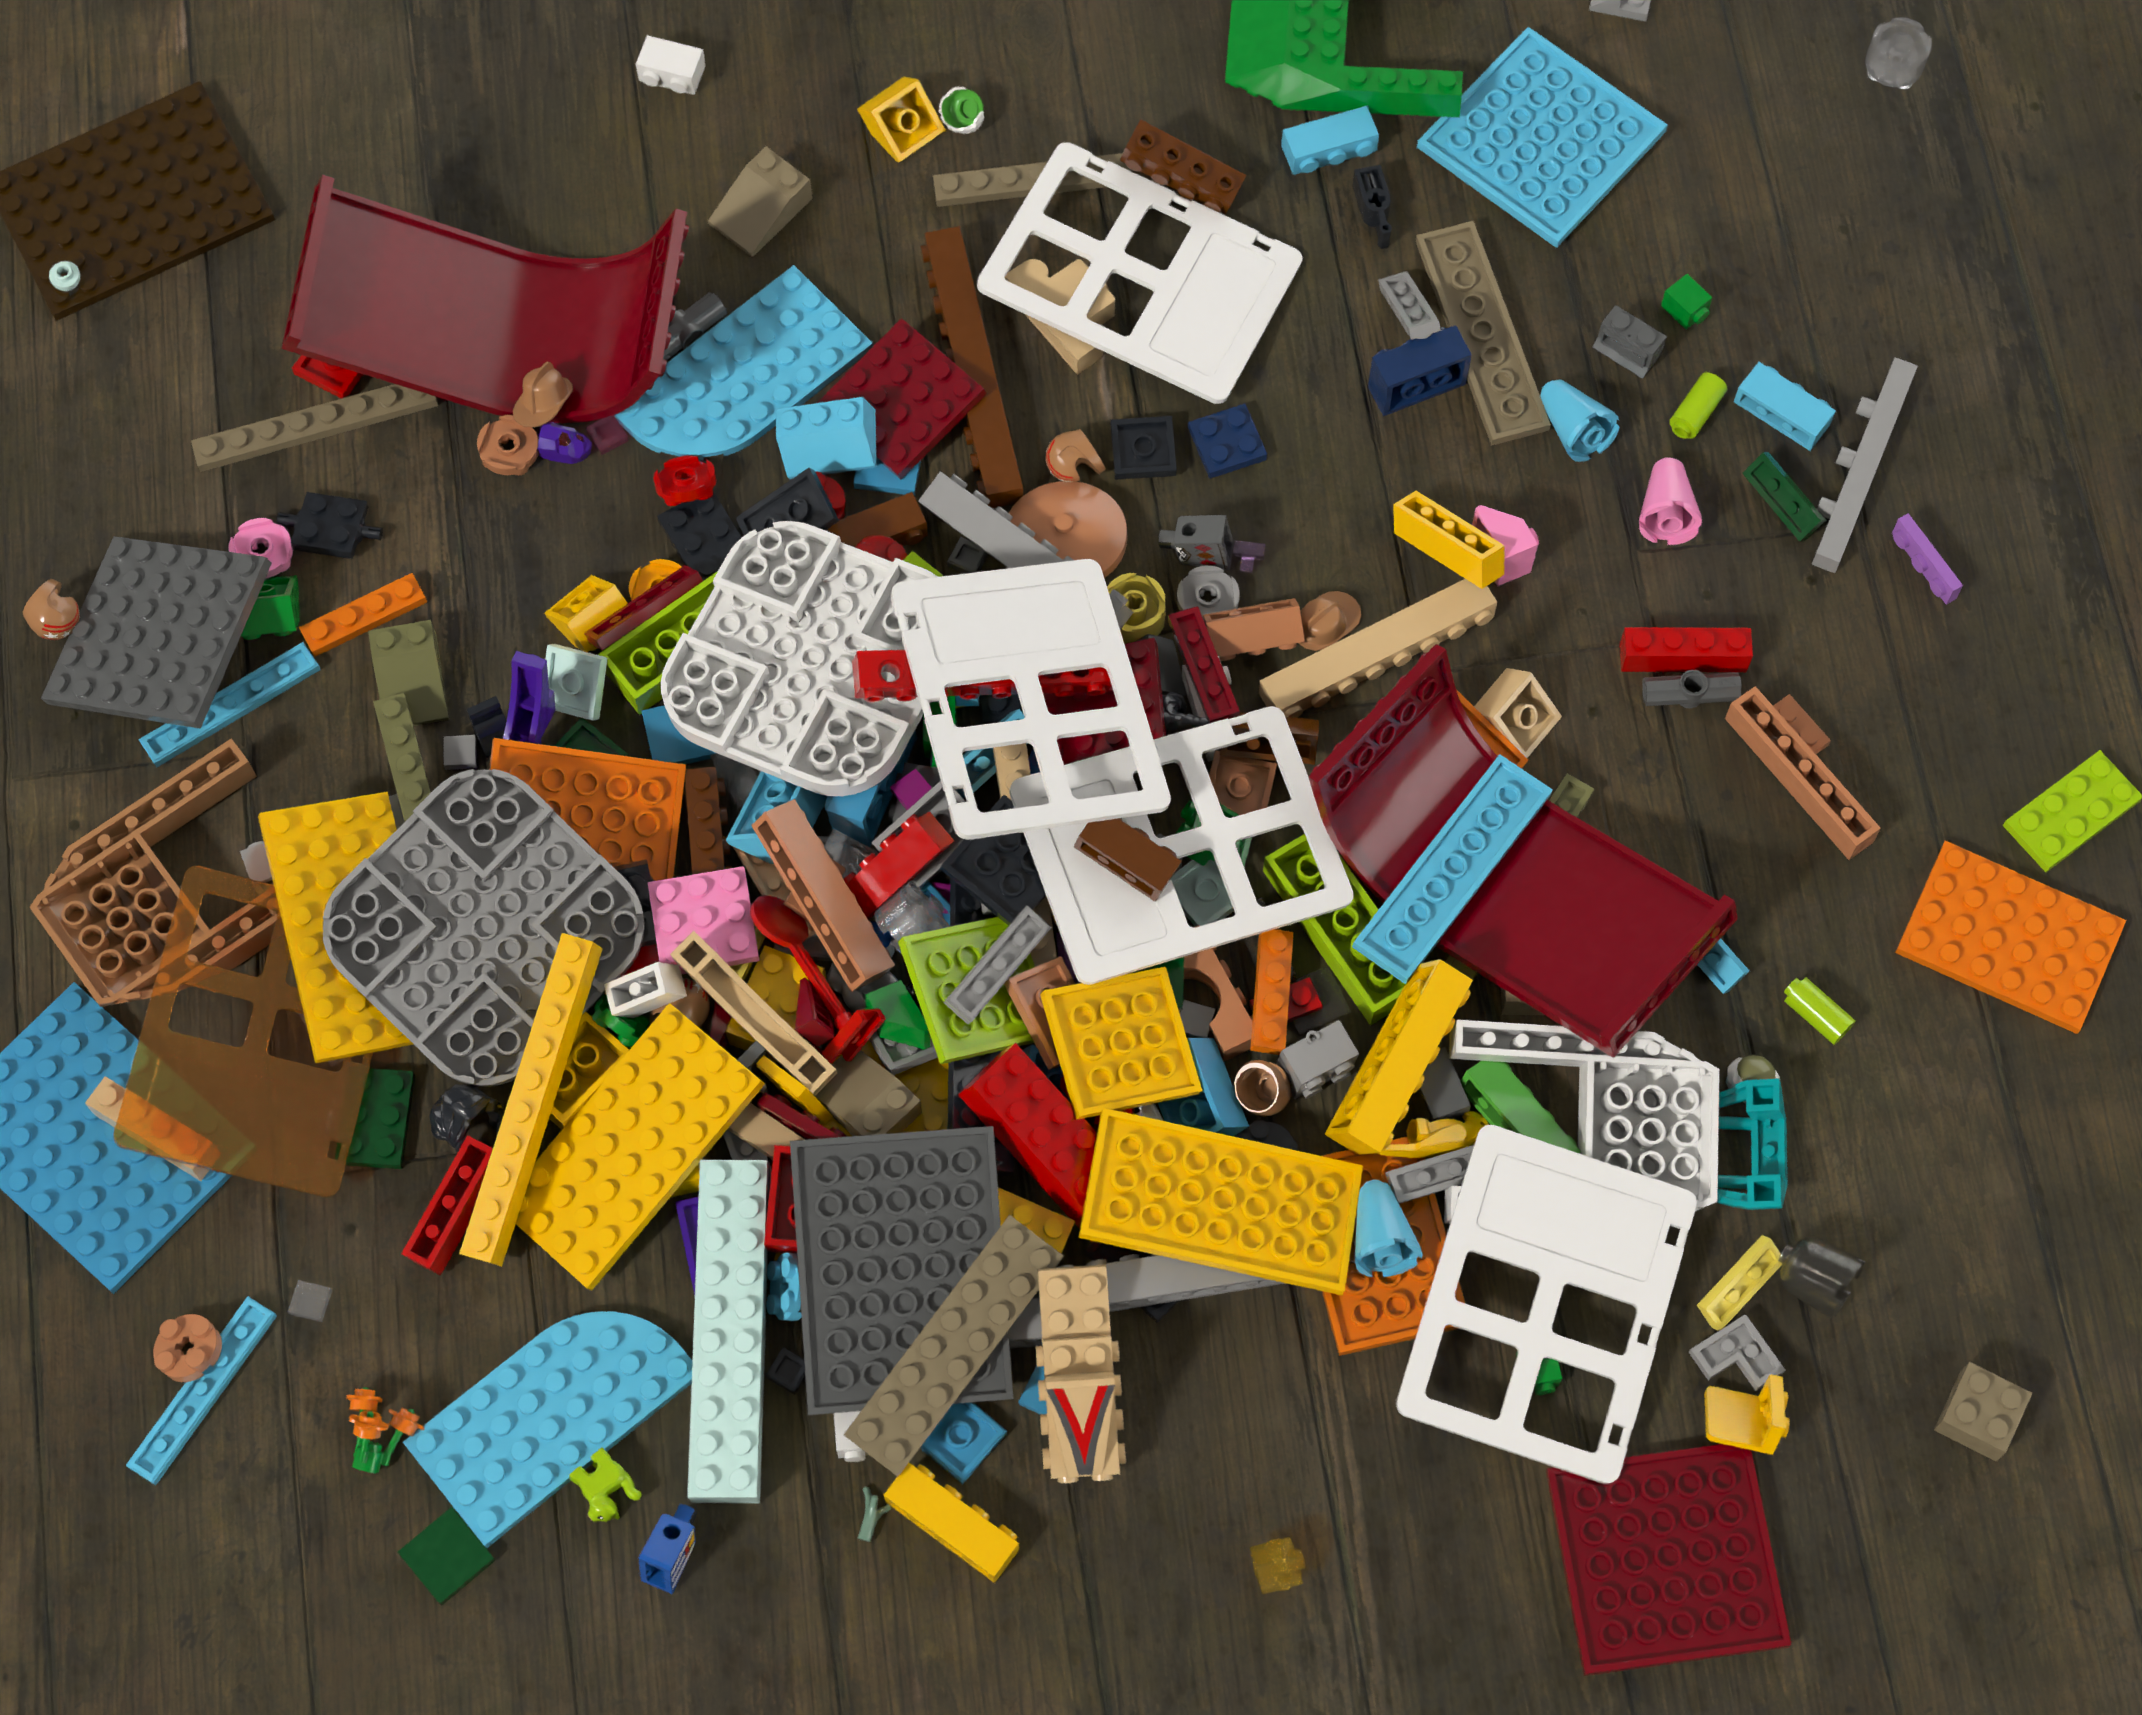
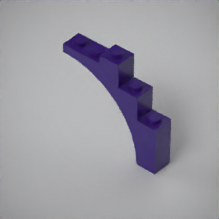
(530, 699)

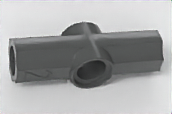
(690, 324)
(1672, 690)

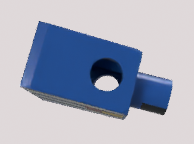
(668, 1549)

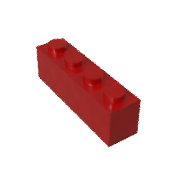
(1685, 649)
(898, 862)
(449, 1209)

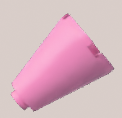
(1669, 505)

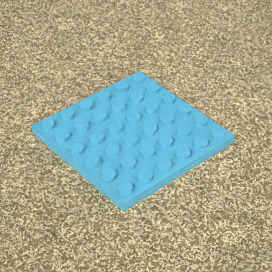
(1542, 137)

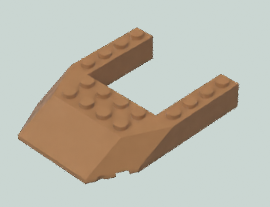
(116, 900)

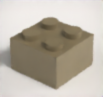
(1983, 1411)

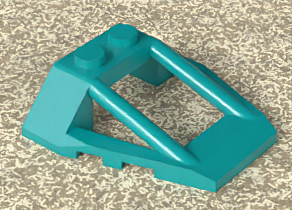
(1768, 1145)

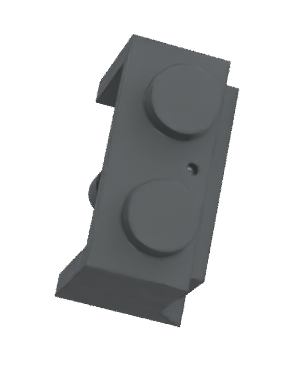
(1629, 341)

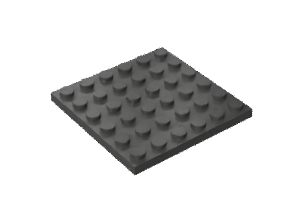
(157, 631)

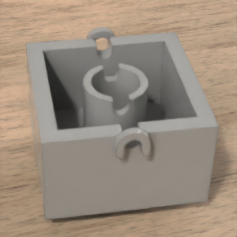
(1318, 1061)

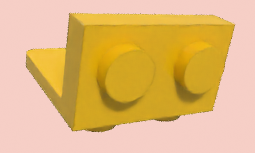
(1748, 1419)

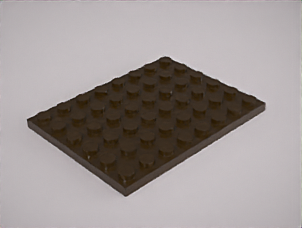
(131, 199)

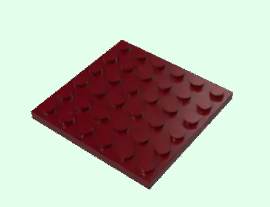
(1669, 1560)

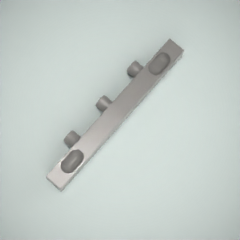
(1862, 464)

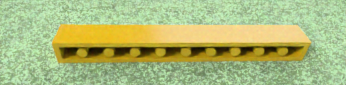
(531, 1100)

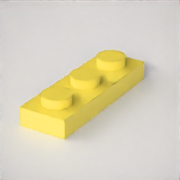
(1740, 1283)

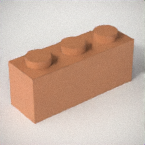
(1255, 628)

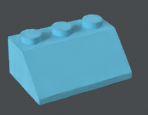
(827, 436)
(765, 795)

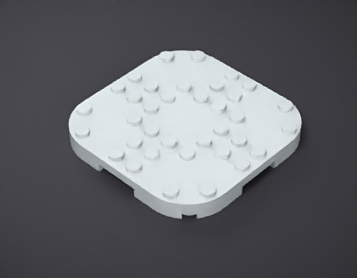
(774, 657)

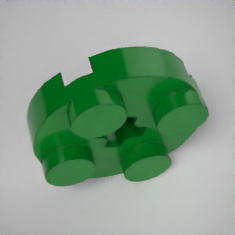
(628, 1029)

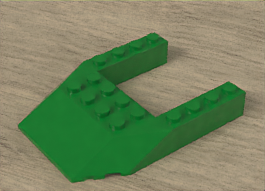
(1298, 58)

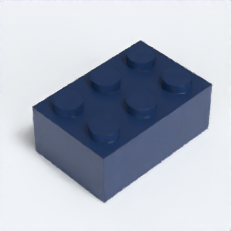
(1419, 370)

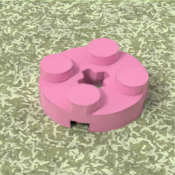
(272, 536)

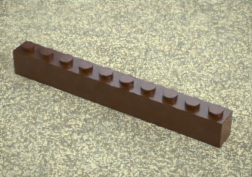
(970, 351)

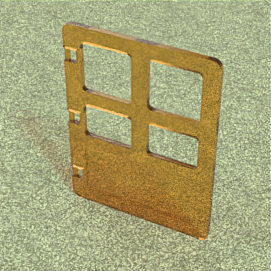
(229, 1103)

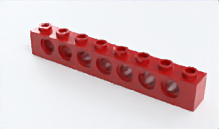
(873, 688)

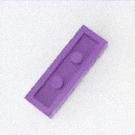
(1926, 559)

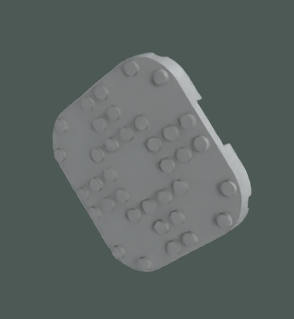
(464, 918)

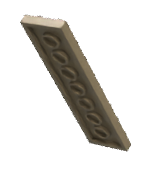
(1474, 303)
(952, 1346)

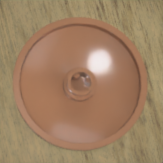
(1075, 520)

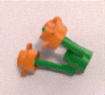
(369, 1425)

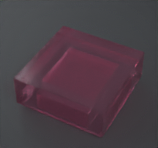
(607, 434)

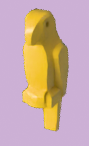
(1438, 1137)

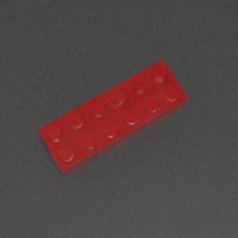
(1035, 1126)

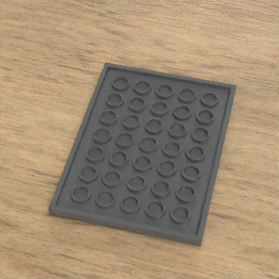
(881, 1247)

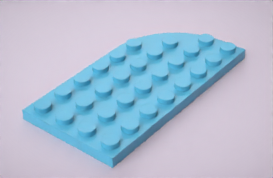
(737, 374)
(546, 1414)

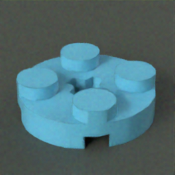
(784, 1287)

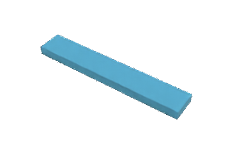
(233, 703)
(199, 1396)

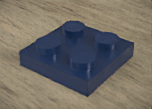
(1227, 441)

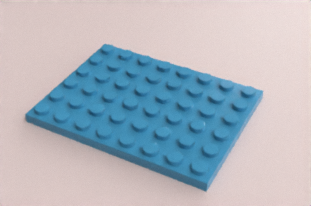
(62, 1159)

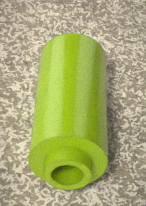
(1698, 405)
(1818, 1009)

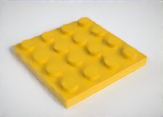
(1121, 1042)

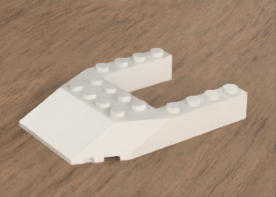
(1639, 1111)

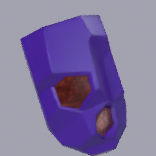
(563, 444)

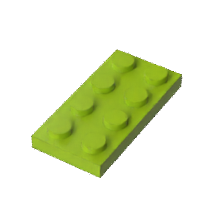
(2073, 811)

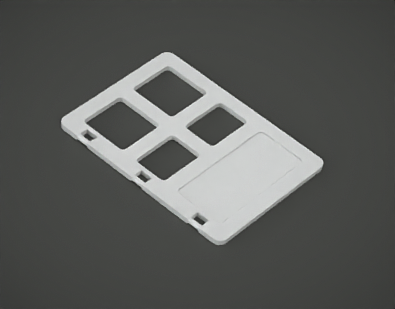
(1203, 307)
(1016, 629)
(1118, 929)
(1571, 1226)

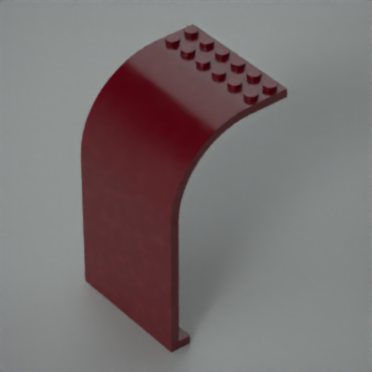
(477, 314)
(1565, 912)

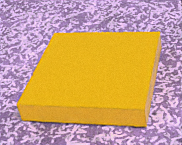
(793, 1089)

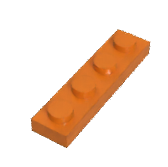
(363, 614)
(1272, 992)

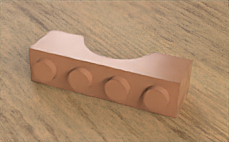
(1232, 1023)

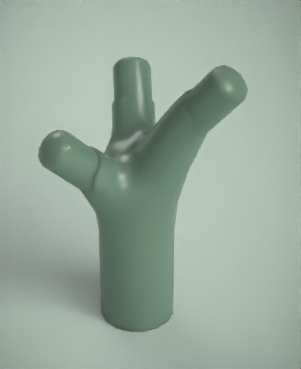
(871, 1515)

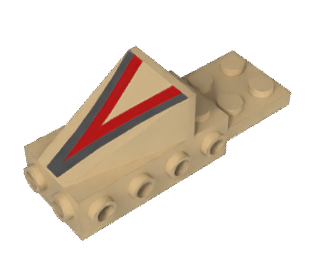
(1078, 1375)

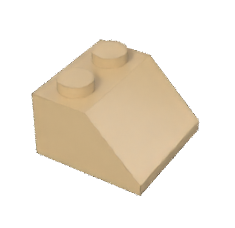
(1519, 709)

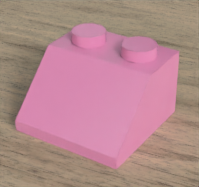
(1516, 536)

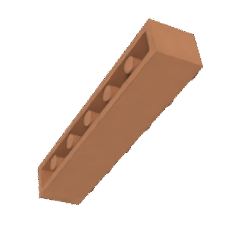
(1802, 773)
(823, 895)

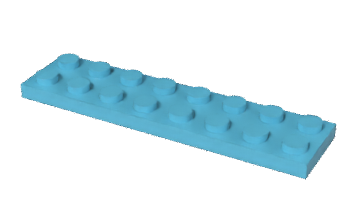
(1452, 869)

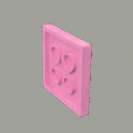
(712, 906)

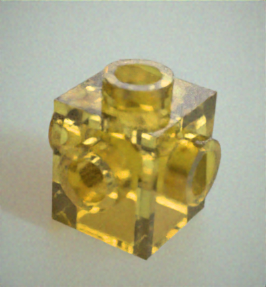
(1277, 1565)

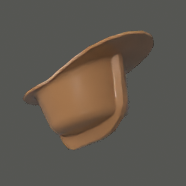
(542, 396)
(1328, 619)

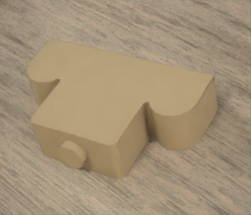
(1059, 289)

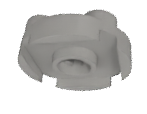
(1208, 579)

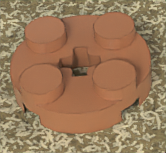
(507, 461)
(172, 1338)

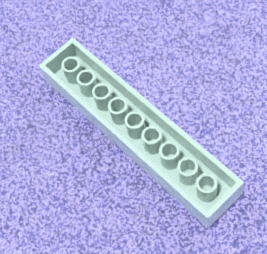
(729, 1332)

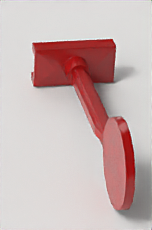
(791, 931)

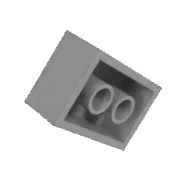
(937, 804)

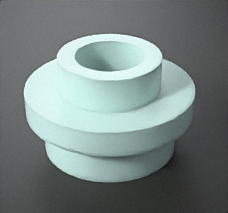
(66, 282)

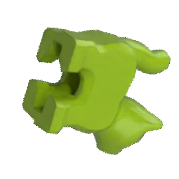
(601, 1483)

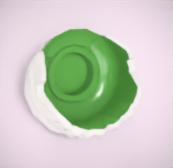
(962, 110)

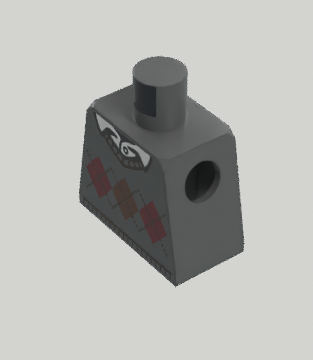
(1200, 541)

